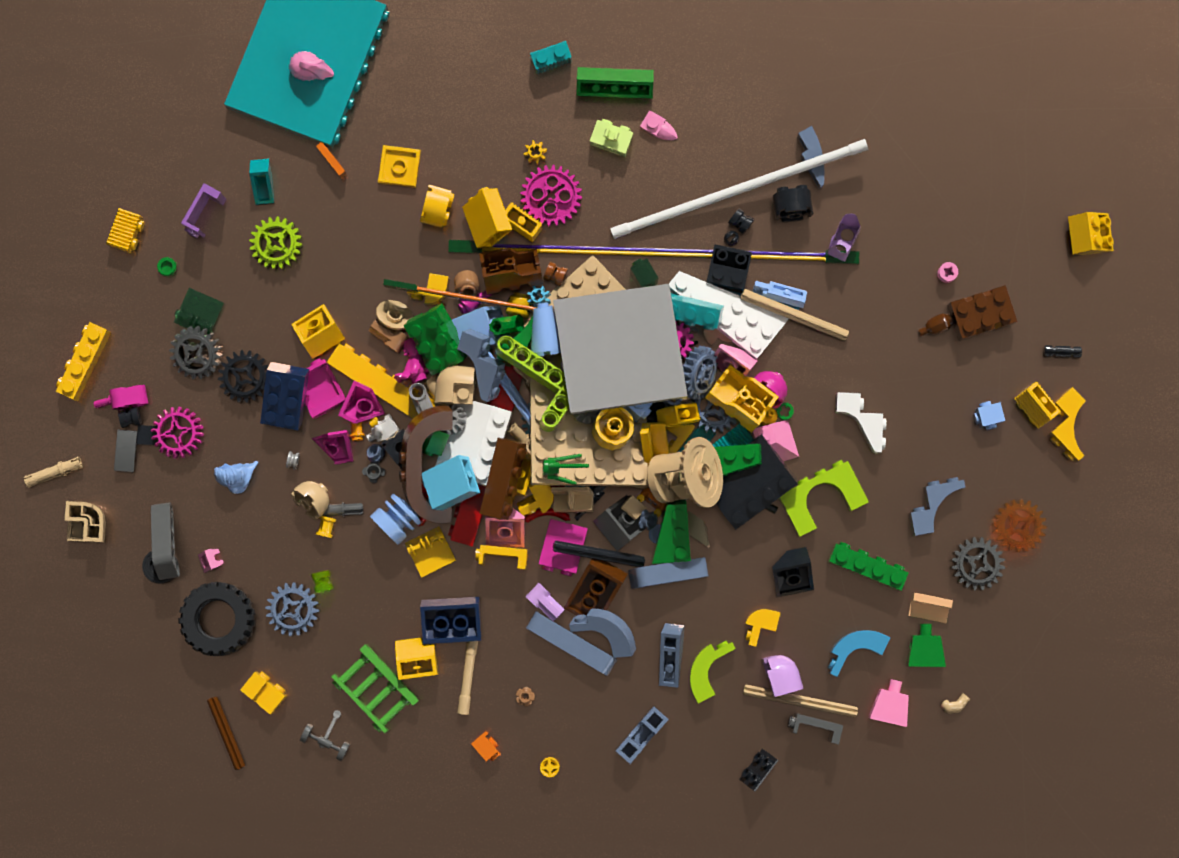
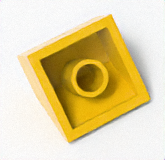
(318, 331)

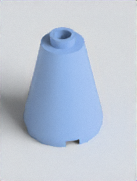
(544, 331)

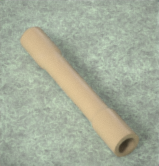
(464, 698)

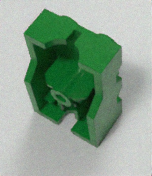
(435, 339)

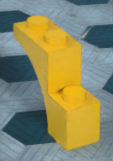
(1063, 434)

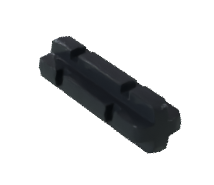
(1062, 351)

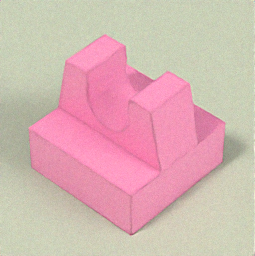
(208, 560)

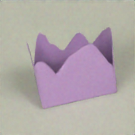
(851, 222)

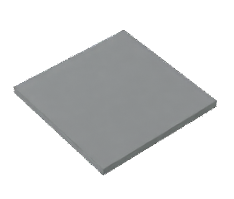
(620, 349)

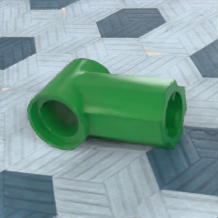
(507, 324)

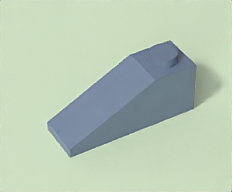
(671, 654)

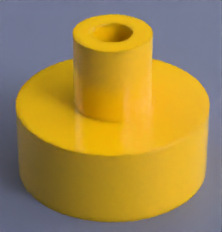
(771, 417)

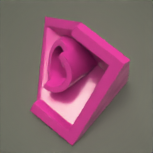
(360, 404)
(336, 446)

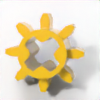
(534, 147)

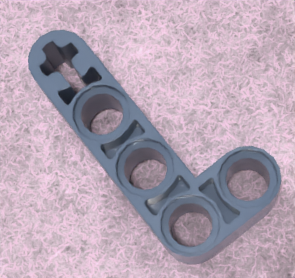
(668, 573)

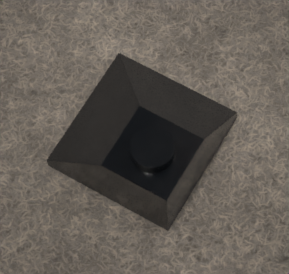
(793, 573)

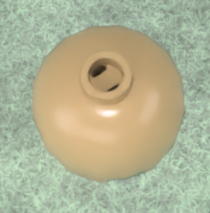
(312, 498)

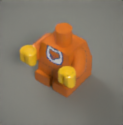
(649, 498)

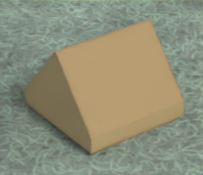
(633, 507)

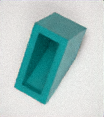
(261, 181)

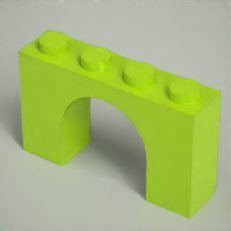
(840, 477)

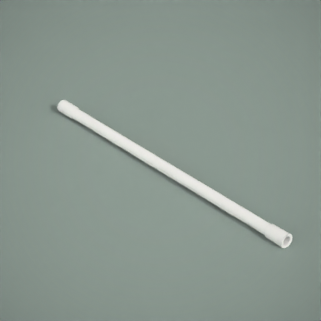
(851, 149)

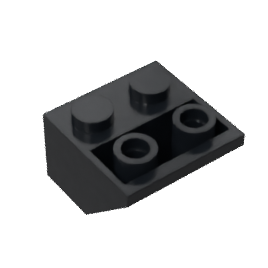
(729, 268)

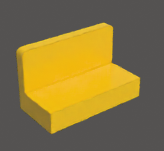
(654, 440)

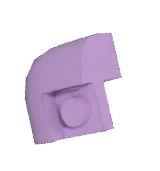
(782, 675)

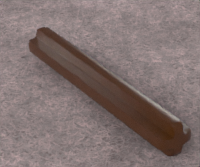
(226, 733)

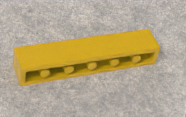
(383, 385)

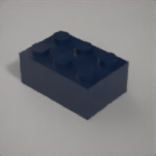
(284, 396)

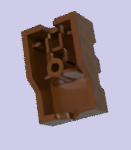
(510, 269)
(982, 313)

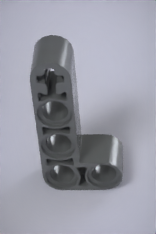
(163, 541)

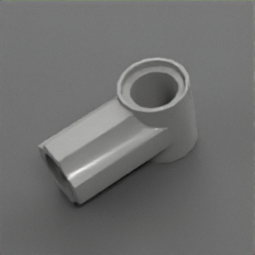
(420, 403)

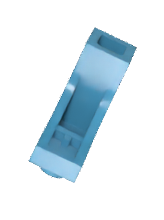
(865, 639)

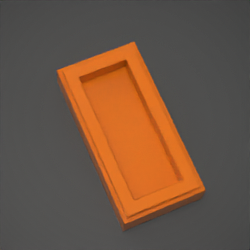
(331, 160)

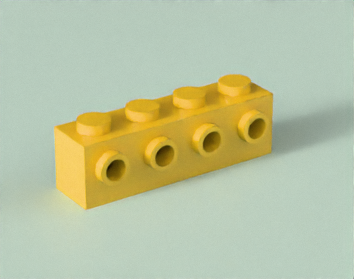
(83, 361)

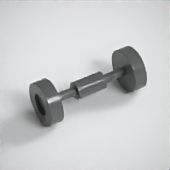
(324, 742)

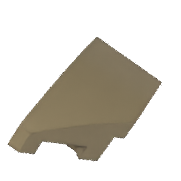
(698, 529)

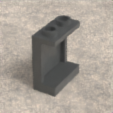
(835, 729)

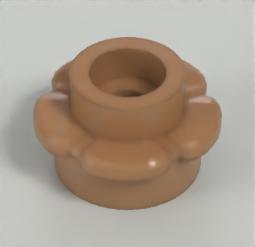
(530, 696)

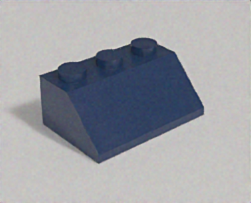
(451, 620)

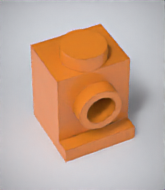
(486, 747)

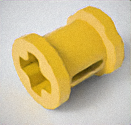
(325, 527)

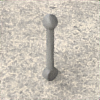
(336, 714)

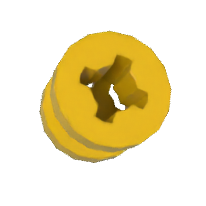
(548, 769)

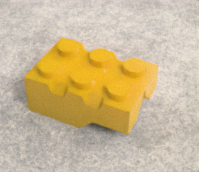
(742, 397)

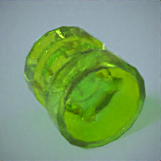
(322, 581)

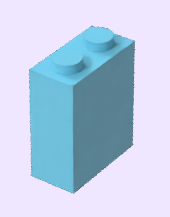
(450, 483)

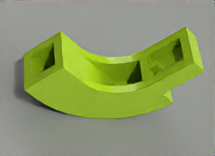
(699, 670)

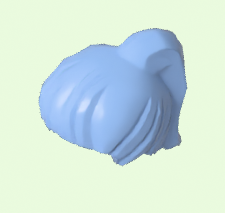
(235, 476)

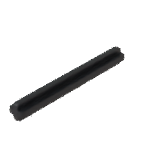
(598, 553)

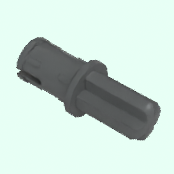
(344, 509)

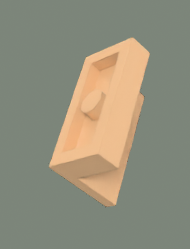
(929, 607)

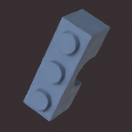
(641, 734)

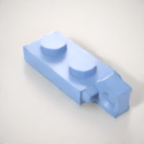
(781, 293)

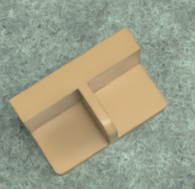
(573, 499)

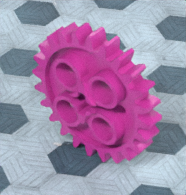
(539, 183)

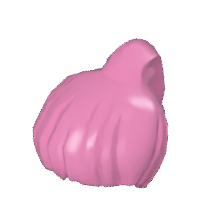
(309, 67)

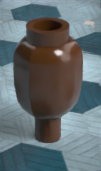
(937, 325)

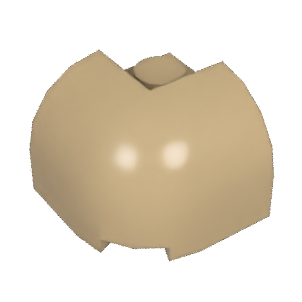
(455, 386)
(85, 522)

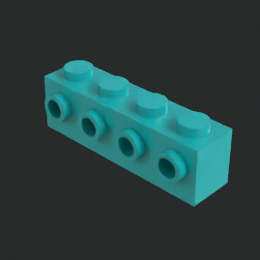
(697, 312)

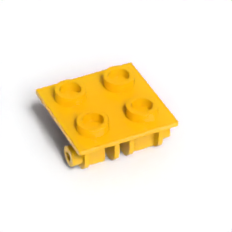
(430, 551)

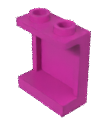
(322, 389)
(566, 533)

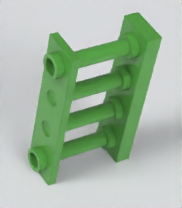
(380, 670)

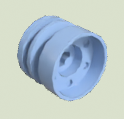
(396, 519)

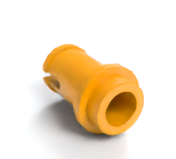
(356, 432)

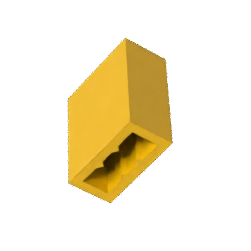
(487, 217)

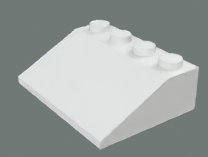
(478, 438)

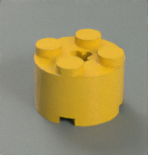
(435, 206)
(615, 438)

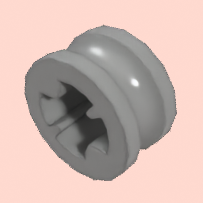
(292, 460)

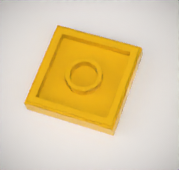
(399, 166)

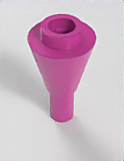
(467, 306)

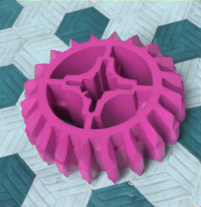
(174, 425)

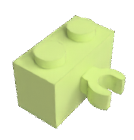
(611, 137)

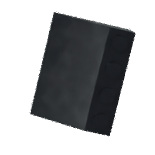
(755, 488)

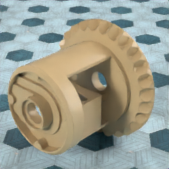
(681, 477)

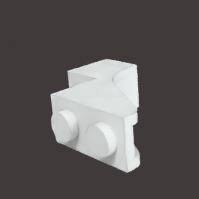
(869, 423)

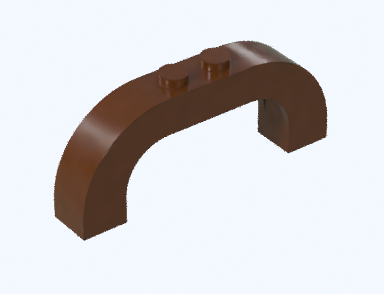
(420, 427)

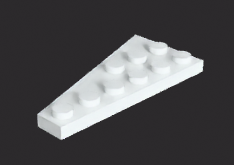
(741, 321)

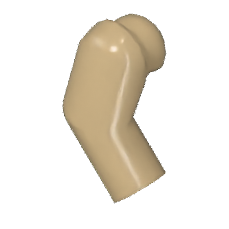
(955, 707)

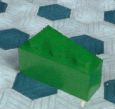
(673, 537)

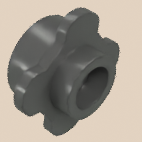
(368, 471)

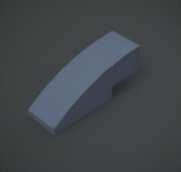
(812, 149)

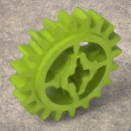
(271, 248)

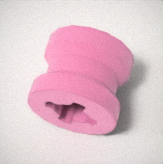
(945, 275)

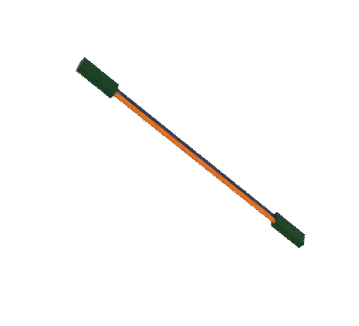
(414, 288)

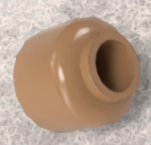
(467, 283)

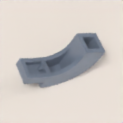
(611, 627)

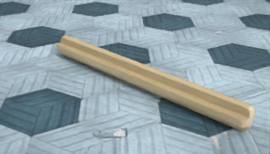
(794, 314)
(801, 701)

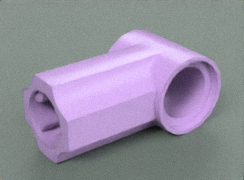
(541, 599)

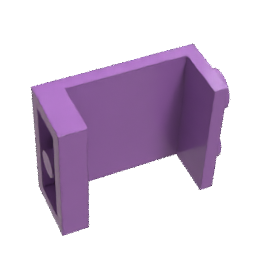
(197, 207)

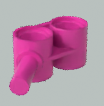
(123, 397)

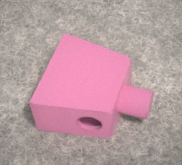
(891, 705)

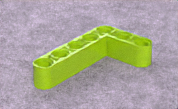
(542, 377)

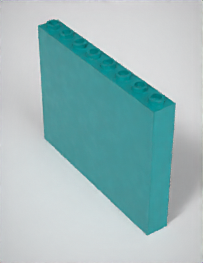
(332, 30)

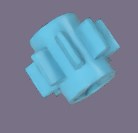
(536, 293)

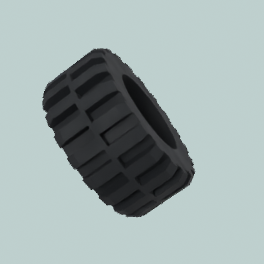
(191, 619)

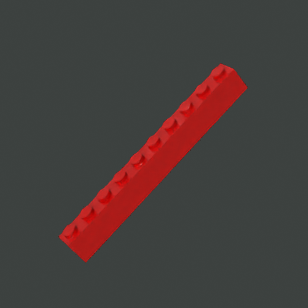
(468, 514)

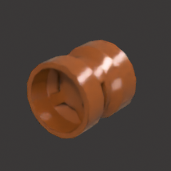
(559, 276)

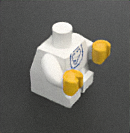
(382, 429)

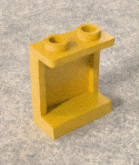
(521, 554)

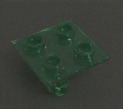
(198, 310)

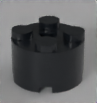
(792, 203)

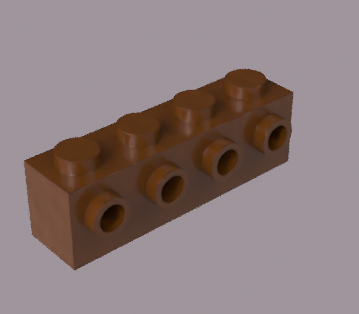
(503, 479)

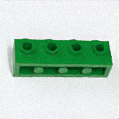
(615, 82)
(868, 567)

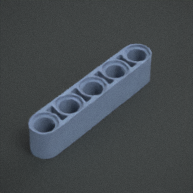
(571, 643)

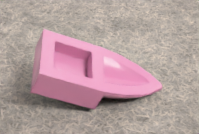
(658, 127)

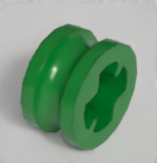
(790, 413)

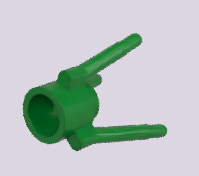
(551, 467)

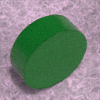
(167, 267)

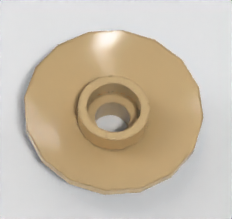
(393, 314)

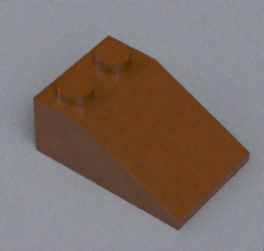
(595, 588)

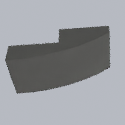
(125, 450)

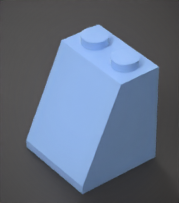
(479, 321)

